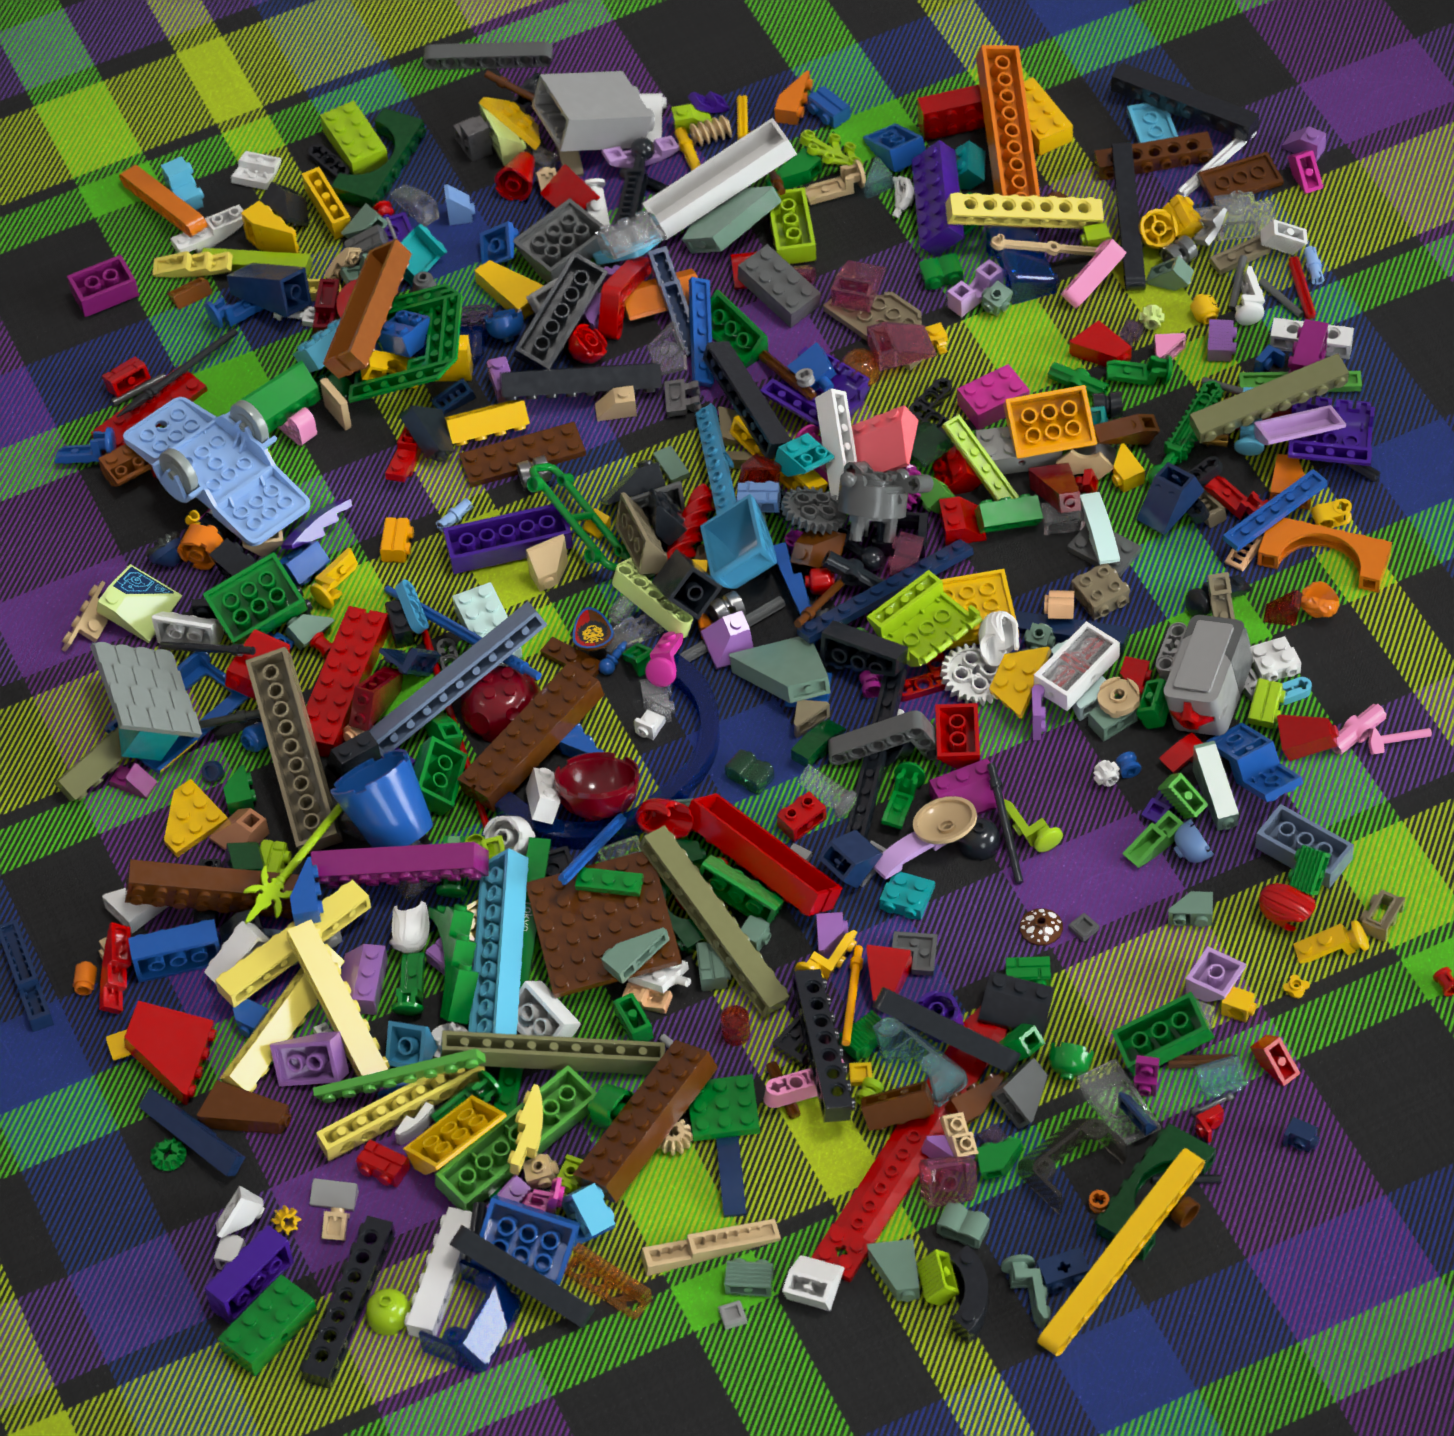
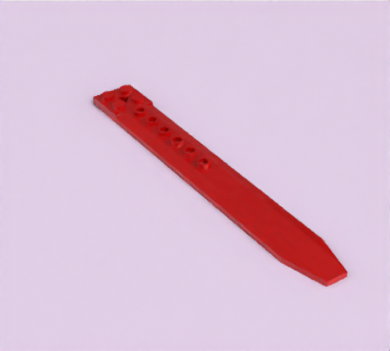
(894, 1171)

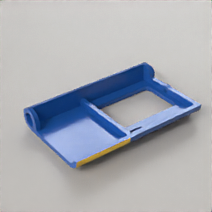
(193, 670)

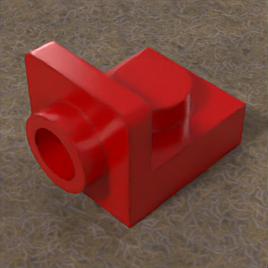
(1209, 1120)

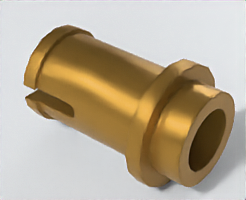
(1217, 442)

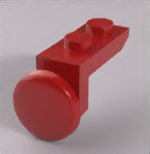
(1232, 498)

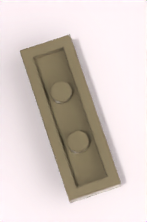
(1228, 259)

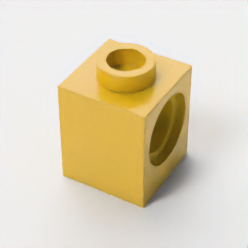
(1238, 1004)

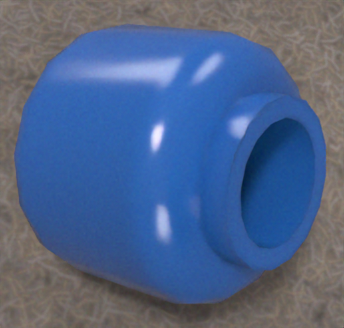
(254, 737)

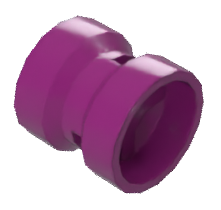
(870, 683)

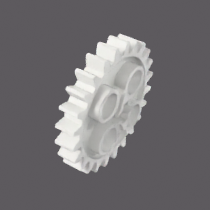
(973, 675)

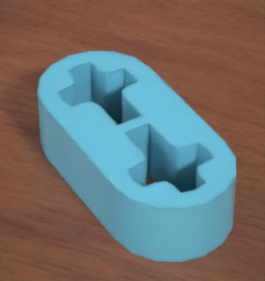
(1294, 693)

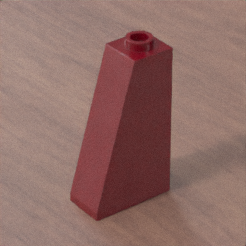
(1056, 486)

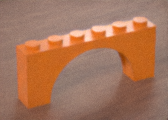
(1367, 553)

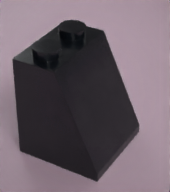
(686, 584)
(353, 753)

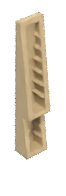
(708, 1245)

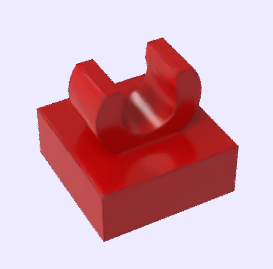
(1088, 482)

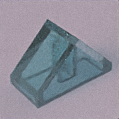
(879, 179)

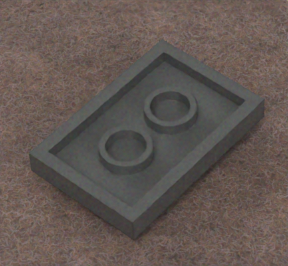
(1082, 548)

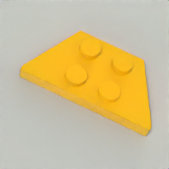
(514, 119)
(1016, 678)

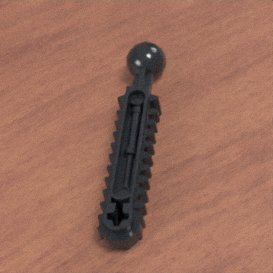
(635, 180)
(871, 556)

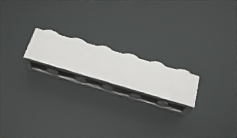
(836, 434)
(439, 1278)

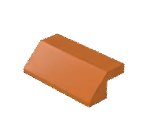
(647, 298)

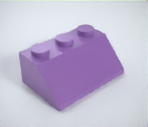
(365, 974)

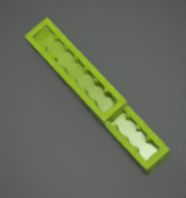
(245, 257)

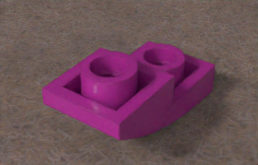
(1146, 1075)

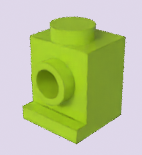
(566, 1173)

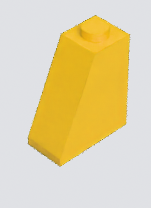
(463, 366)

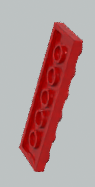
(184, 386)

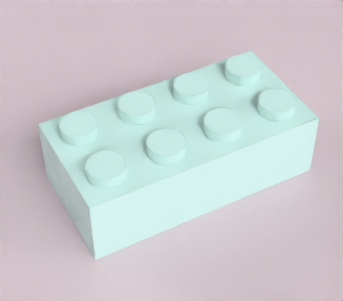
(480, 610)

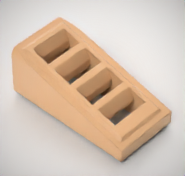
(1249, 554)

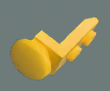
(324, 590)
(1330, 941)
(836, 960)

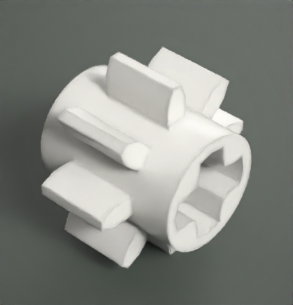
(1106, 773)

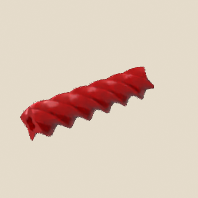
(695, 514)

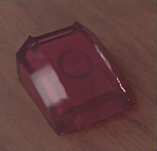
(947, 1180)

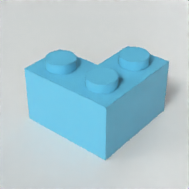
(181, 182)
(589, 1209)

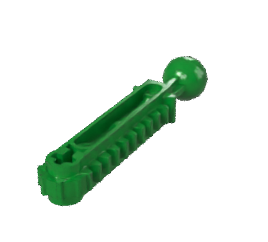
(1184, 437)

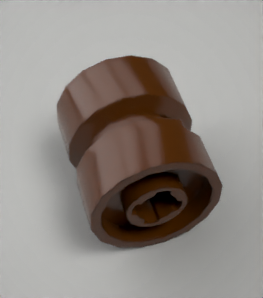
(1184, 1211)

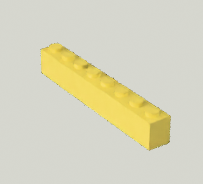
(277, 954)
(336, 999)
(276, 1026)

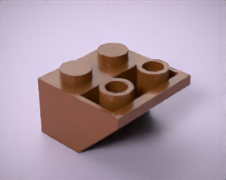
(122, 465)

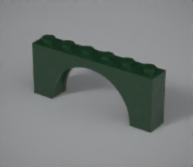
(370, 188)
(1156, 1161)

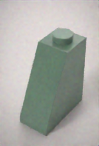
(897, 1267)

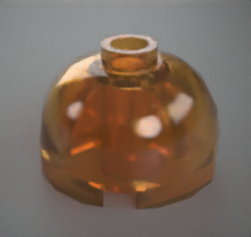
(863, 362)

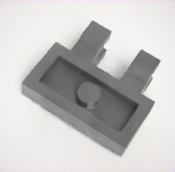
(676, 397)

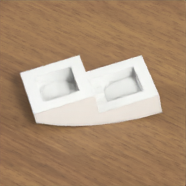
(411, 1128)

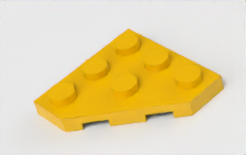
(191, 818)

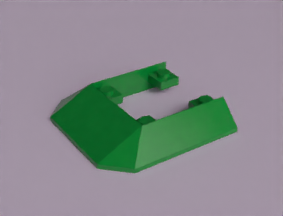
(445, 310)

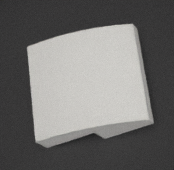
(256, 170)

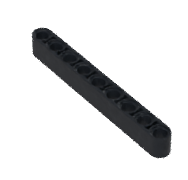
(1128, 216)

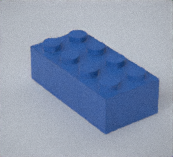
(174, 950)

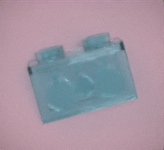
(1220, 1076)

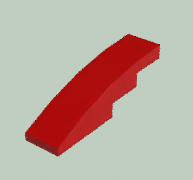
(114, 968)

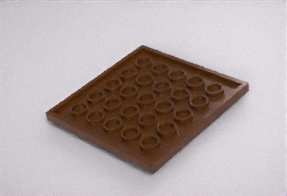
(582, 925)

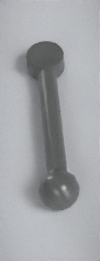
(1228, 1096)

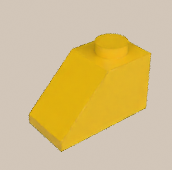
(1127, 470)

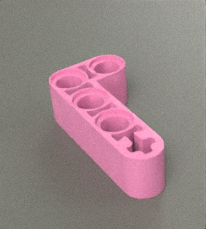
(1105, 259)
(300, 427)
(781, 1090)

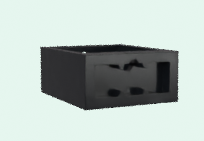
(911, 521)

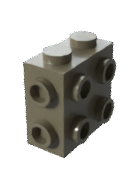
(1100, 591)

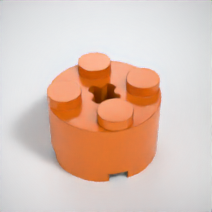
(198, 544)

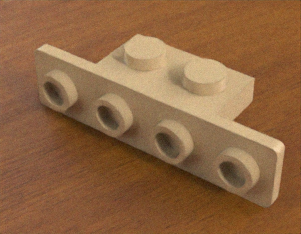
(90, 622)

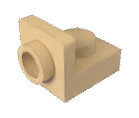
(544, 175)
(335, 1224)

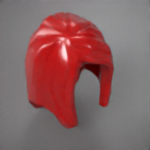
(664, 812)
(1285, 904)

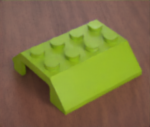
(923, 619)

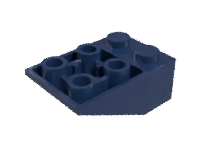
(1169, 498)

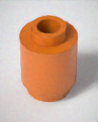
(84, 978)

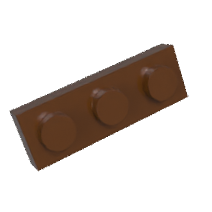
(563, 653)

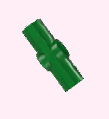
(1078, 377)

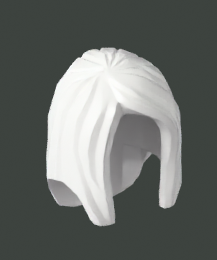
(998, 637)
(410, 929)

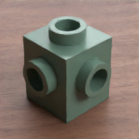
(996, 298)
(1039, 636)

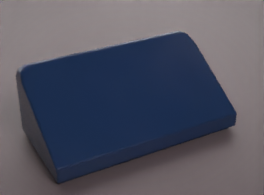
(1136, 1113)

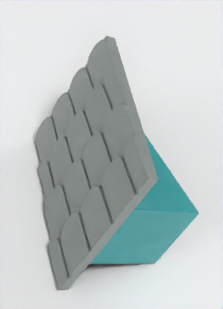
(145, 698)

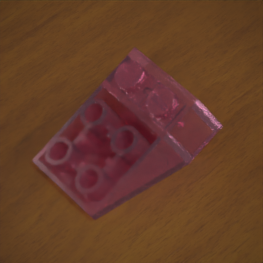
(857, 285)
(899, 344)

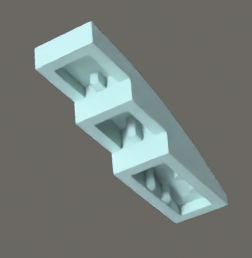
(1099, 528)

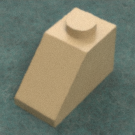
(616, 404)

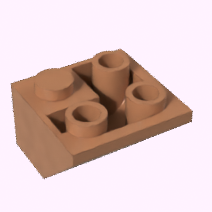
(241, 827)

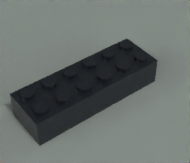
(560, 312)

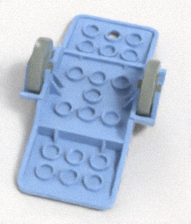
(220, 464)

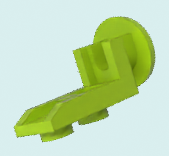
(1037, 834)

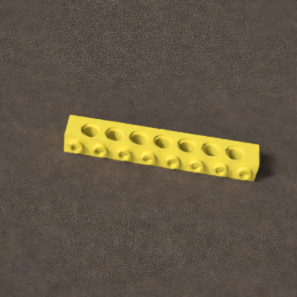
(1016, 216)
(391, 1111)

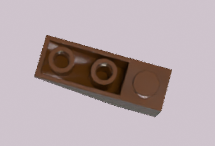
(1133, 429)
(975, 1099)

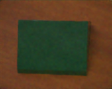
(244, 856)

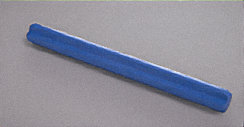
(589, 852)

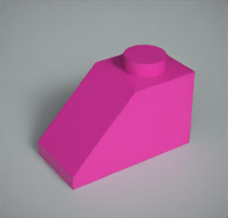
(1305, 171)

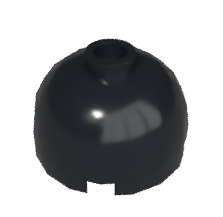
(981, 841)

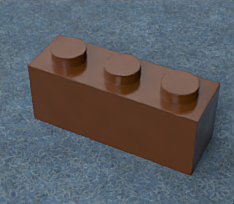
(897, 1106)

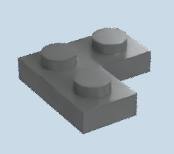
(922, 947)

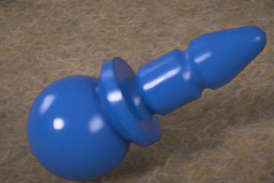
(608, 664)

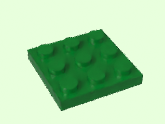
(725, 1109)

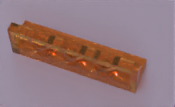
(611, 1274)

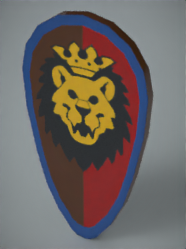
(592, 630)

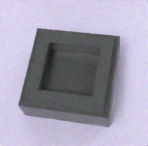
(1083, 927)

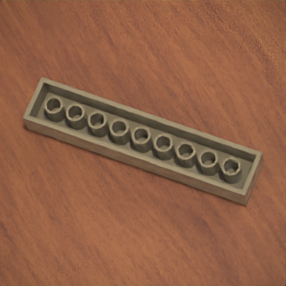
(293, 747)

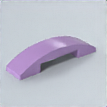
(663, 147)
(900, 853)

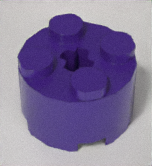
(943, 1004)

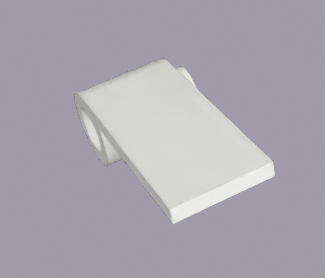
(656, 103)

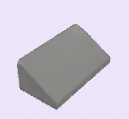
(333, 1194)

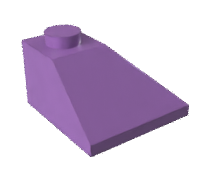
(726, 637)

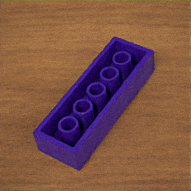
(934, 180)
(503, 537)

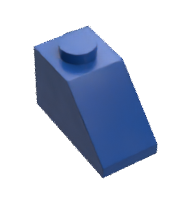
(249, 1016)

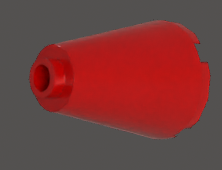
(516, 177)

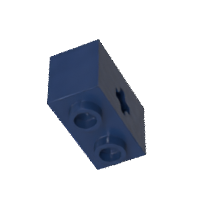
(1063, 1270)

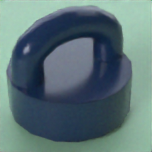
(212, 771)

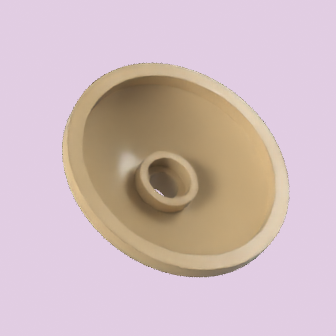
(945, 820)

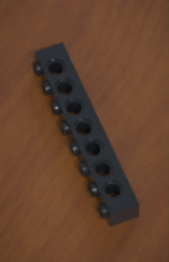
(822, 1045)
(325, 1373)

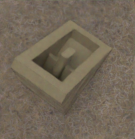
(809, 715)

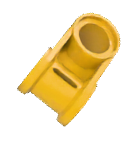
(1330, 515)

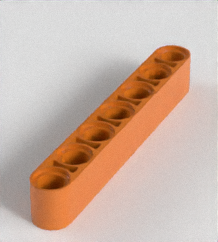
(163, 200)

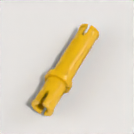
(686, 146)

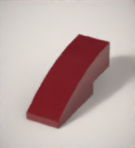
(325, 304)

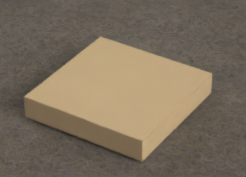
(335, 403)

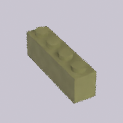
(91, 767)

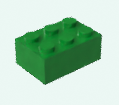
(437, 773)

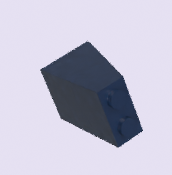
(272, 287)

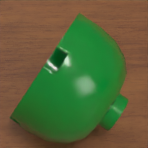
(1070, 1060)

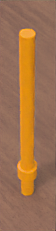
(856, 965)

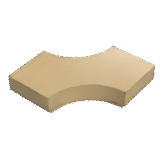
(1079, 462)

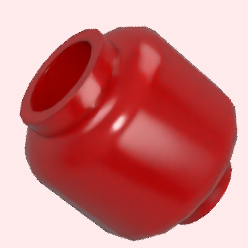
(819, 580)

